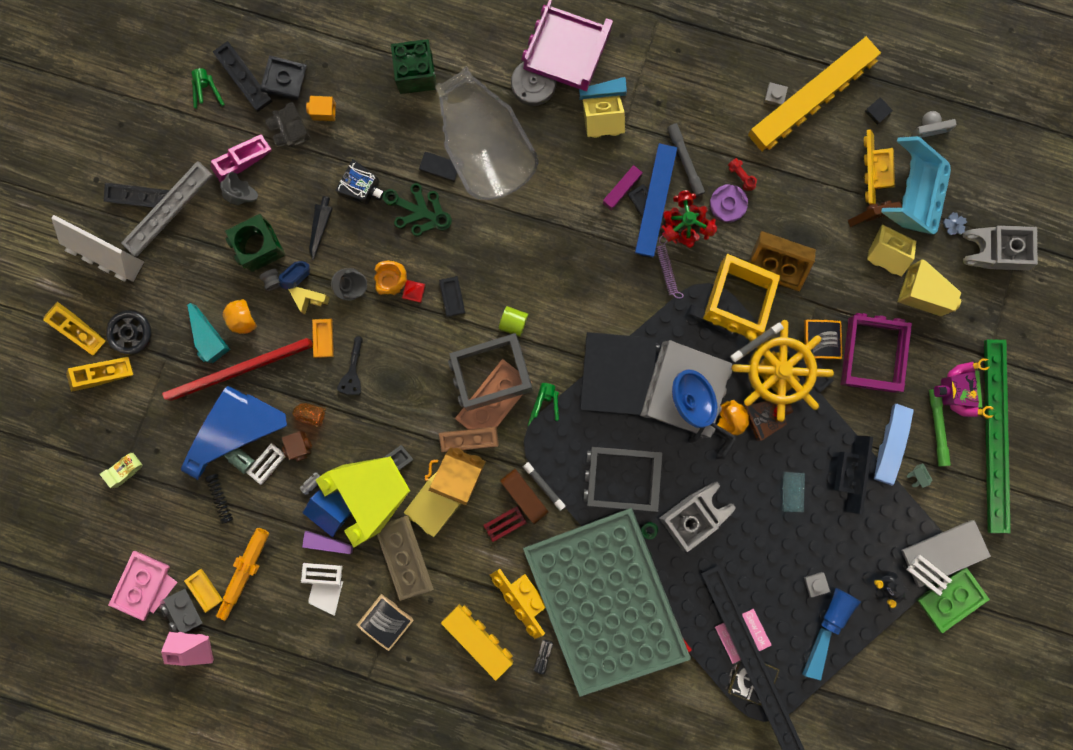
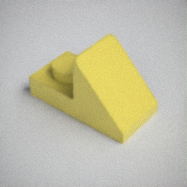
(302, 298)

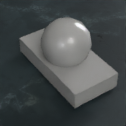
(933, 125)

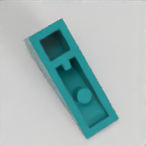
(205, 337)

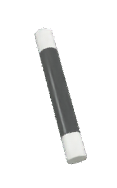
(756, 342)
(544, 486)

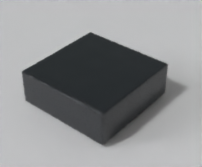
(878, 110)

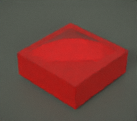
(413, 291)

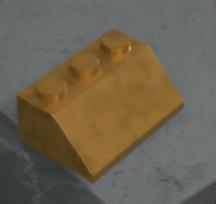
(783, 258)

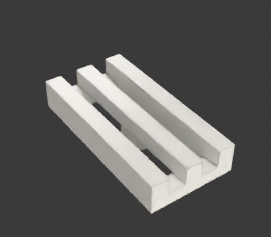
(277, 452)
(338, 575)
(942, 585)

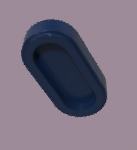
(294, 275)

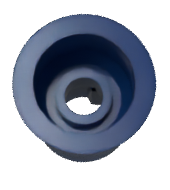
(839, 611)

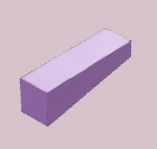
(320, 542)

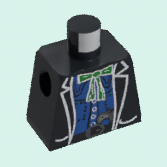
(359, 184)

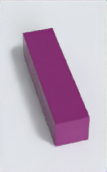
(622, 187)

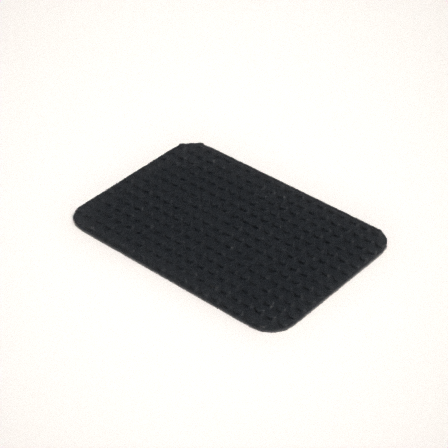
(758, 545)

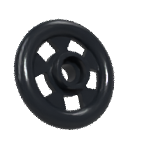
(137, 345)

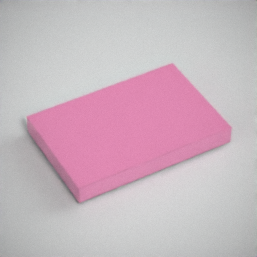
(139, 585)

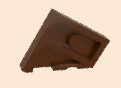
(873, 212)

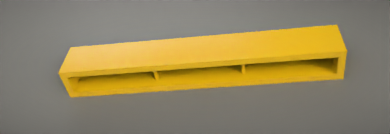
(814, 93)

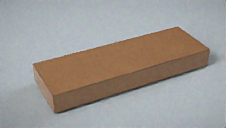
(469, 439)

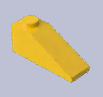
(73, 328)
(98, 373)

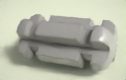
(309, 484)

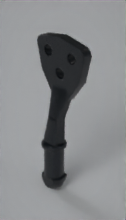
(352, 375)

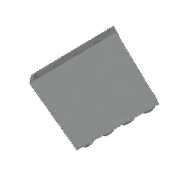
(671, 361)

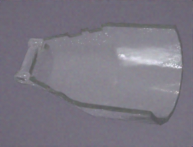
(484, 138)

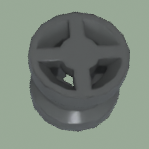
(270, 279)

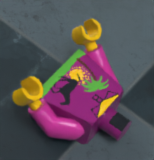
(963, 391)

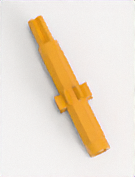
(245, 566)

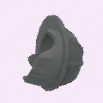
(237, 191)
(348, 284)

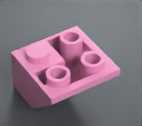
(187, 649)

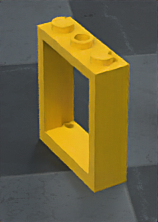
(749, 273)

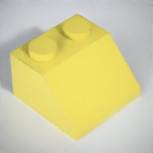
(604, 116)
(892, 251)

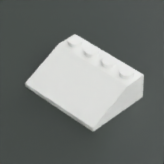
(96, 250)

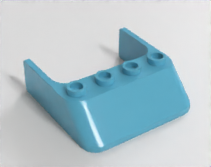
(924, 188)

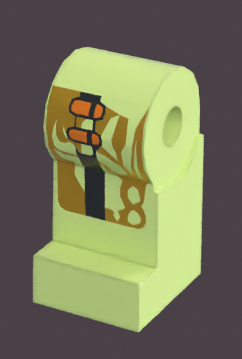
(121, 471)

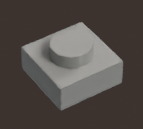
(775, 94)
(816, 584)

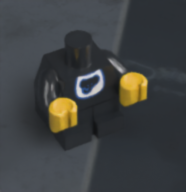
(892, 588)

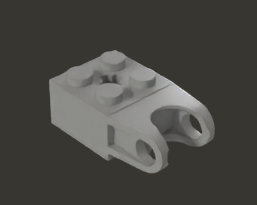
(1003, 247)
(703, 516)

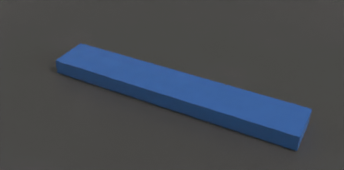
(656, 200)

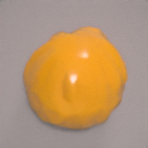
(389, 277)
(238, 317)
(733, 417)

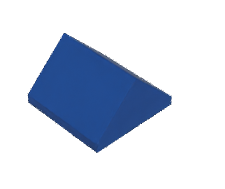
(327, 511)

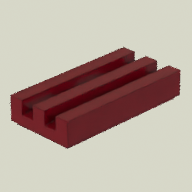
(491, 531)

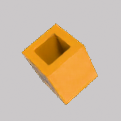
(321, 108)

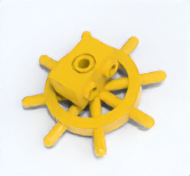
(780, 373)

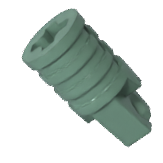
(233, 456)

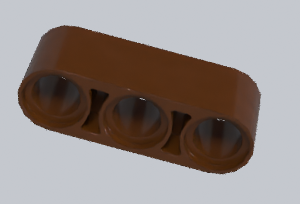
(524, 496)

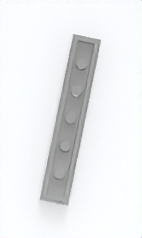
(167, 209)

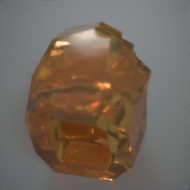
(309, 414)

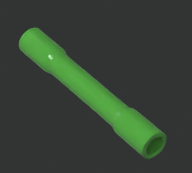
(942, 449)

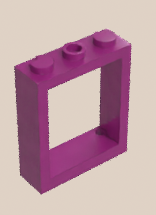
(904, 329)

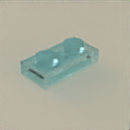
(793, 492)

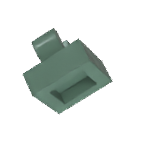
(922, 476)

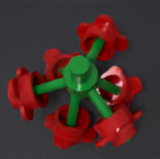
(693, 215)

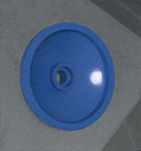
(694, 398)

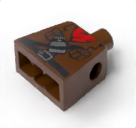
(764, 419)

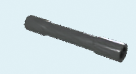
(677, 140)

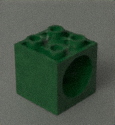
(413, 66)
(242, 232)

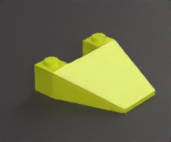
(371, 492)

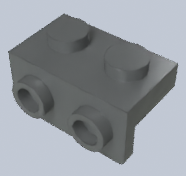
(180, 612)

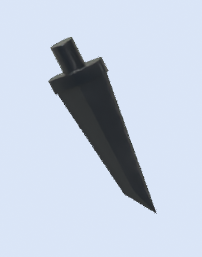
(320, 220)

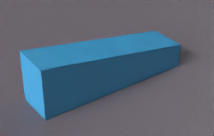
(605, 89)
(816, 660)

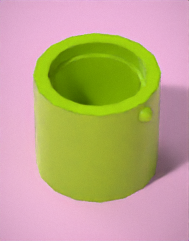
(513, 321)

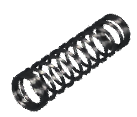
(223, 520)

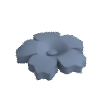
(955, 224)

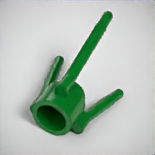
(200, 81)
(545, 393)

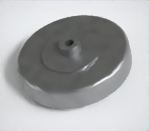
(531, 87)

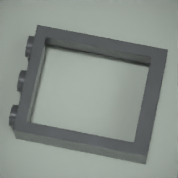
(525, 387)
(590, 476)

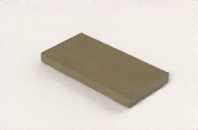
(404, 559)

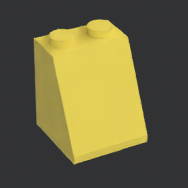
(929, 290)
(430, 509)

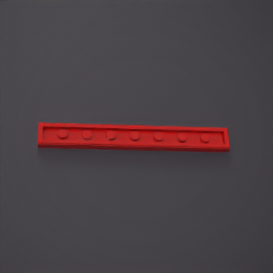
(238, 369)

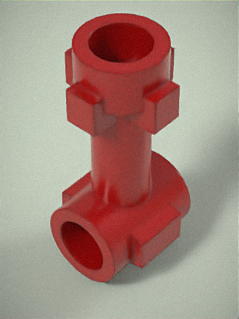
(749, 181)

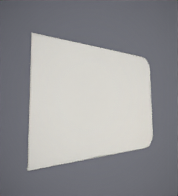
(325, 597)

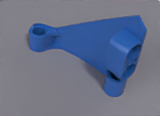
(230, 425)

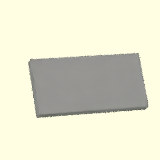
(949, 550)

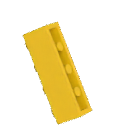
(477, 641)

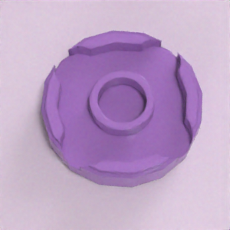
(728, 203)

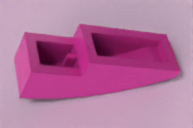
(240, 157)

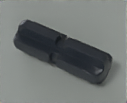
(542, 661)

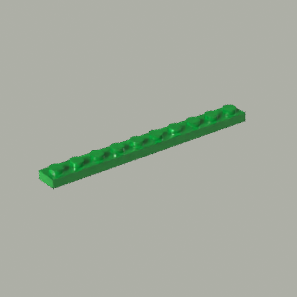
(997, 437)

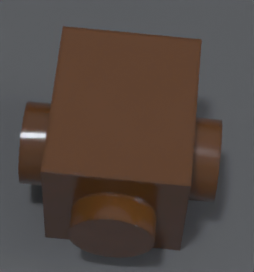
(296, 446)

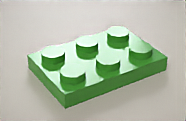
(956, 602)

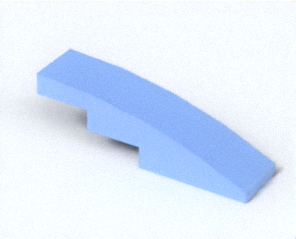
(893, 445)

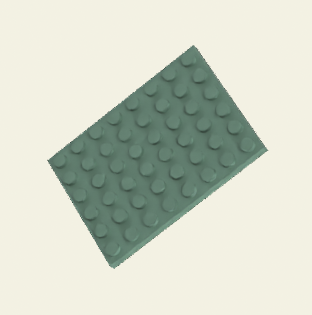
(606, 602)

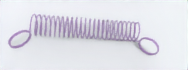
(671, 272)

